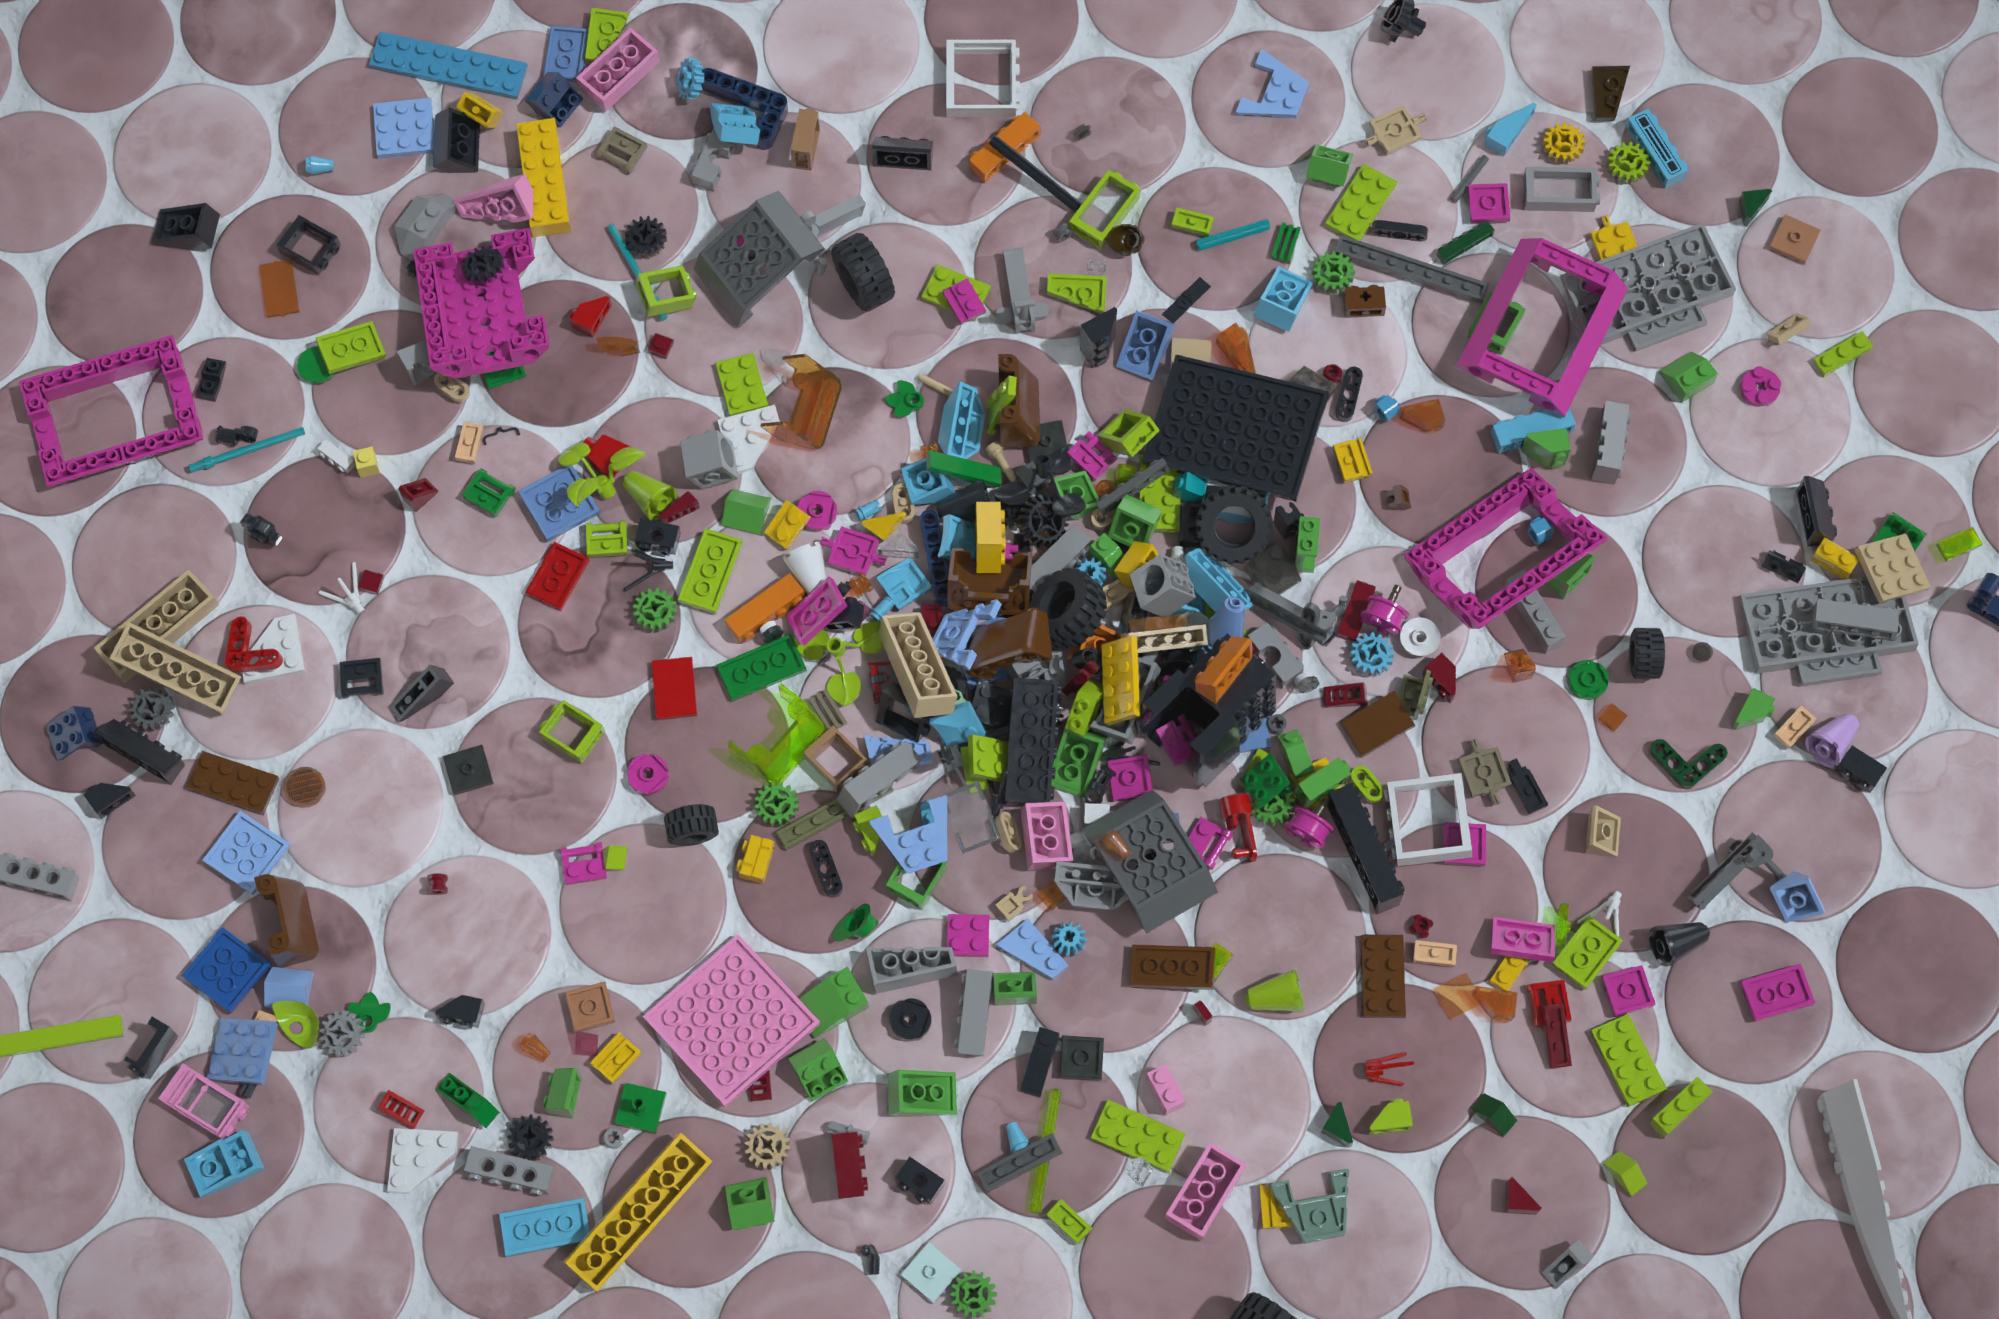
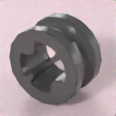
(1063, 232)
(1280, 719)

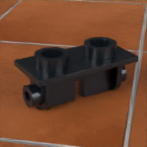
(1789, 569)

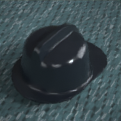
(1174, 660)

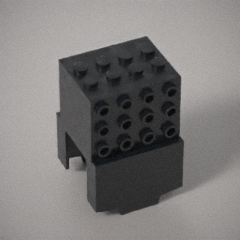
(1224, 723)

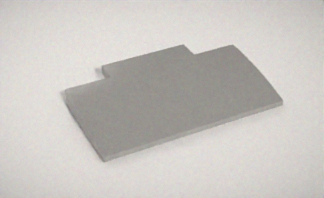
(1665, 286)
(1783, 636)

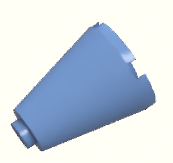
(1227, 619)

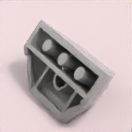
(423, 222)
(1089, 886)

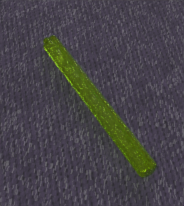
(1042, 1170)

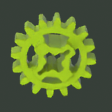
(1630, 159)

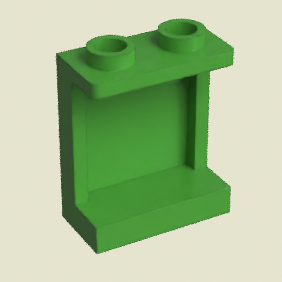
(1306, 544)

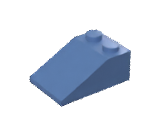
(1145, 344)

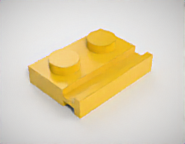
(1352, 460)
(787, 524)
(616, 1058)
(1271, 1212)

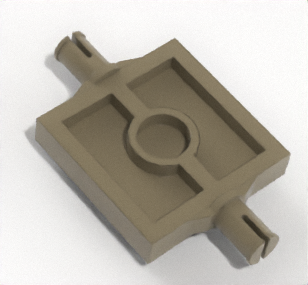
(1484, 772)

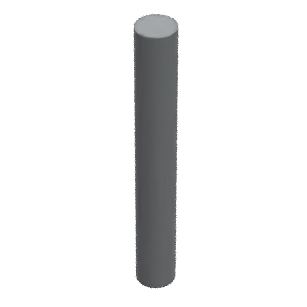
(1469, 179)

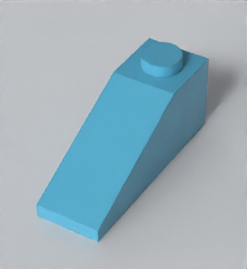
(1508, 129)

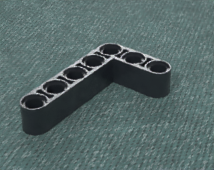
(1130, 608)

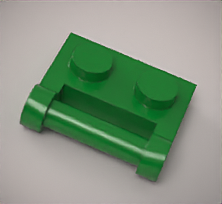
(485, 497)

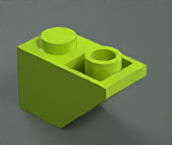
(862, 825)

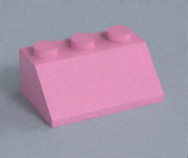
(1046, 834)

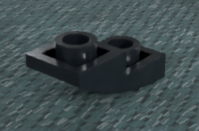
(211, 380)

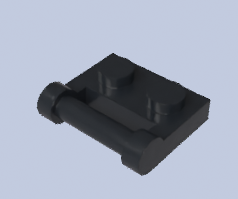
(361, 671)

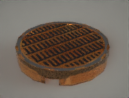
(304, 787)

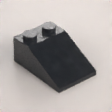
(186, 227)

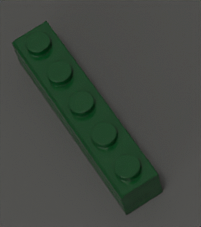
(1465, 242)

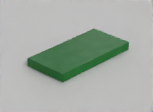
(761, 667)

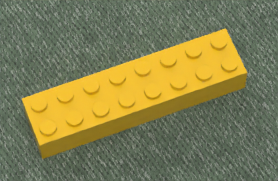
(637, 1212)

